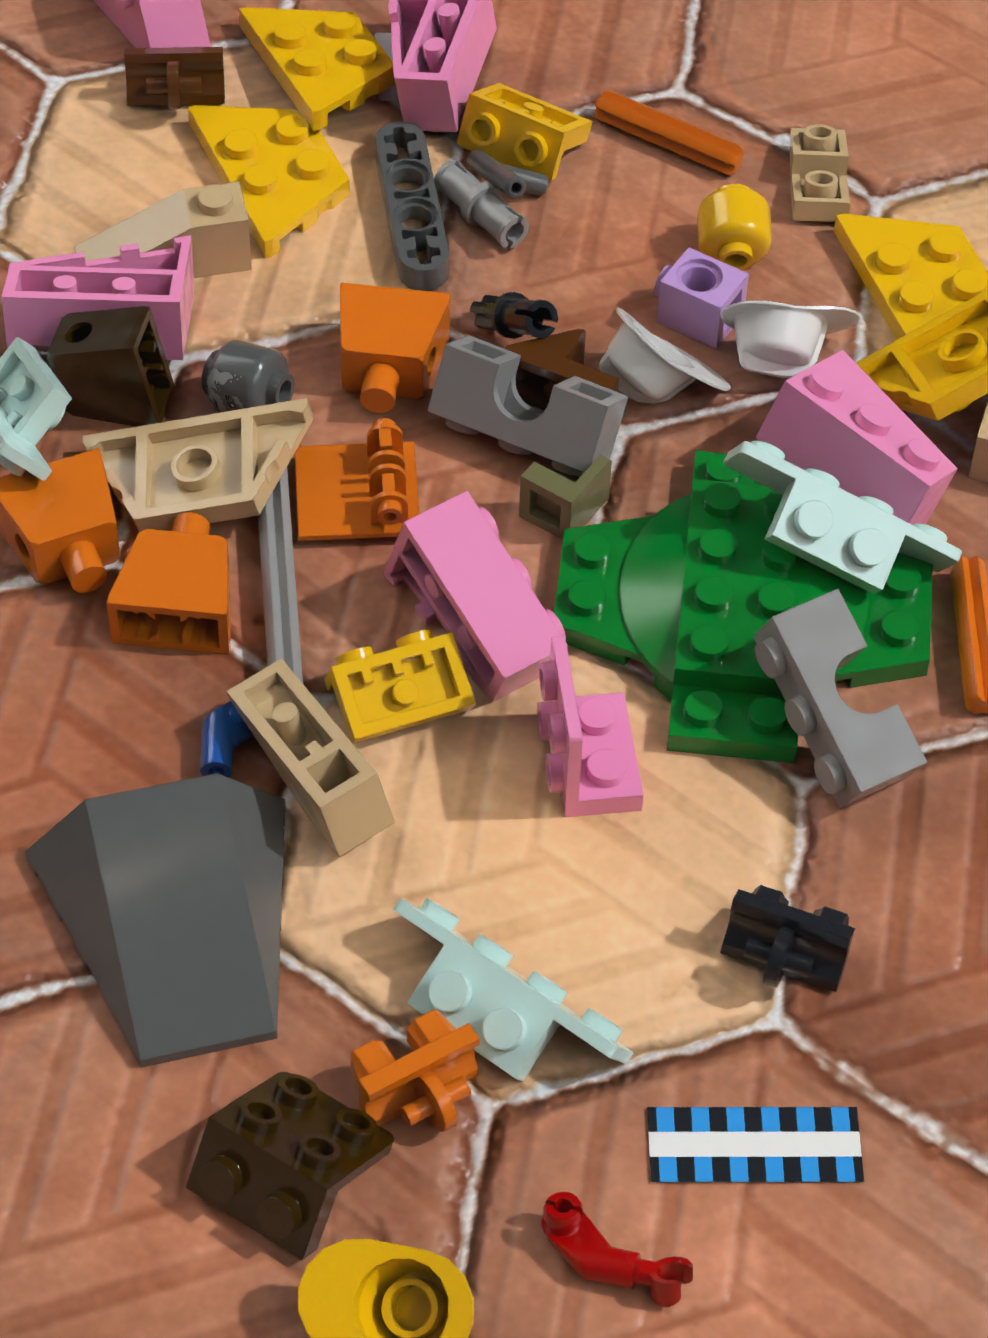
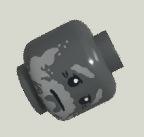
(246, 377)

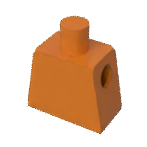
(391, 342)
(63, 522)
(174, 590)

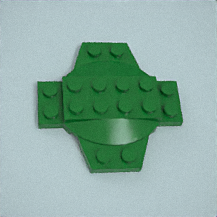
(695, 590)

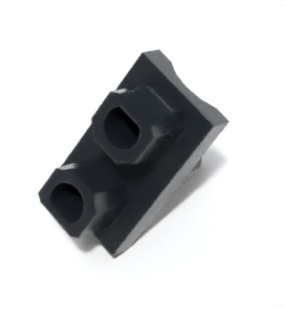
(788, 939)

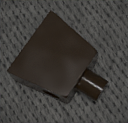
(112, 366)

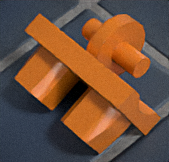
(421, 1082)

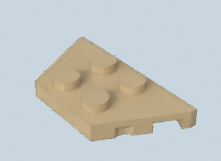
(202, 464)

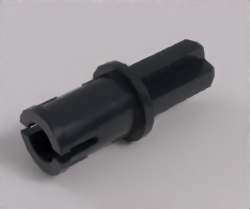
(514, 315)

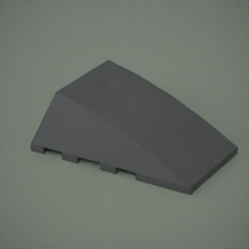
(175, 910)

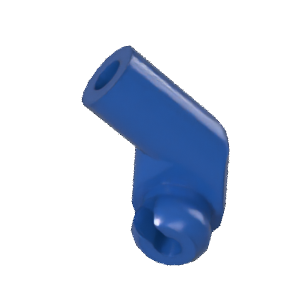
(220, 735)

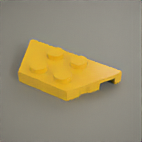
(319, 58)
(281, 166)
(911, 267)
(938, 364)

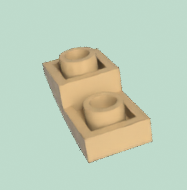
(818, 173)

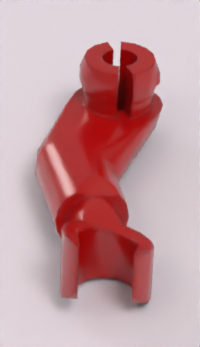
(598, 1262)

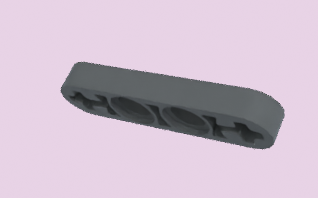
(412, 204)

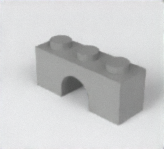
(480, 394)
(851, 749)

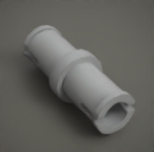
(481, 204)

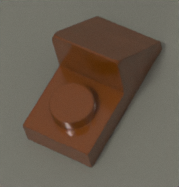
(551, 361)

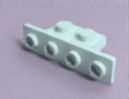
(29, 406)
(833, 527)
(504, 1009)

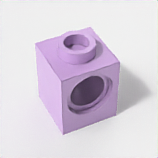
(696, 293)

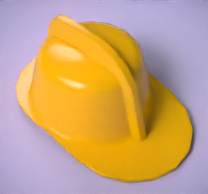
(383, 1293)

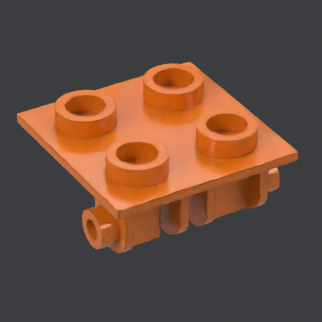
(357, 487)

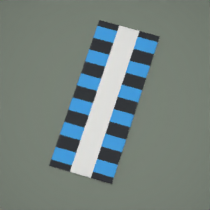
(754, 1144)

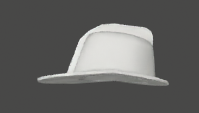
(783, 337)
(651, 367)

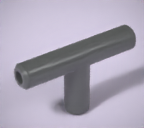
(507, 178)

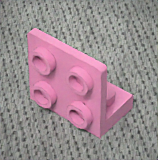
(589, 743)

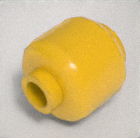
(734, 225)

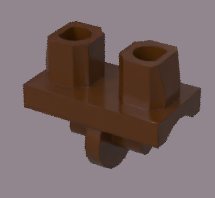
(174, 76)

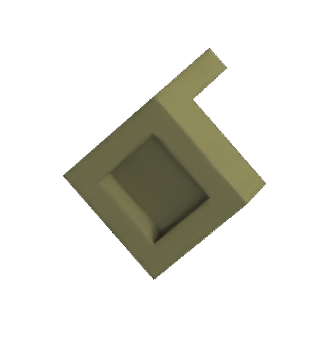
(563, 500)

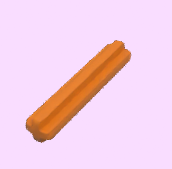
(669, 132)
(971, 618)

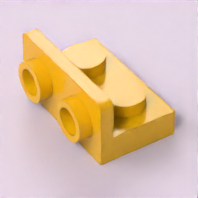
(520, 129)
(400, 686)

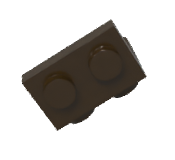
(283, 1159)

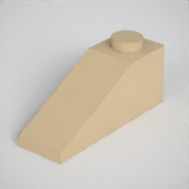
(209, 213)
(313, 757)

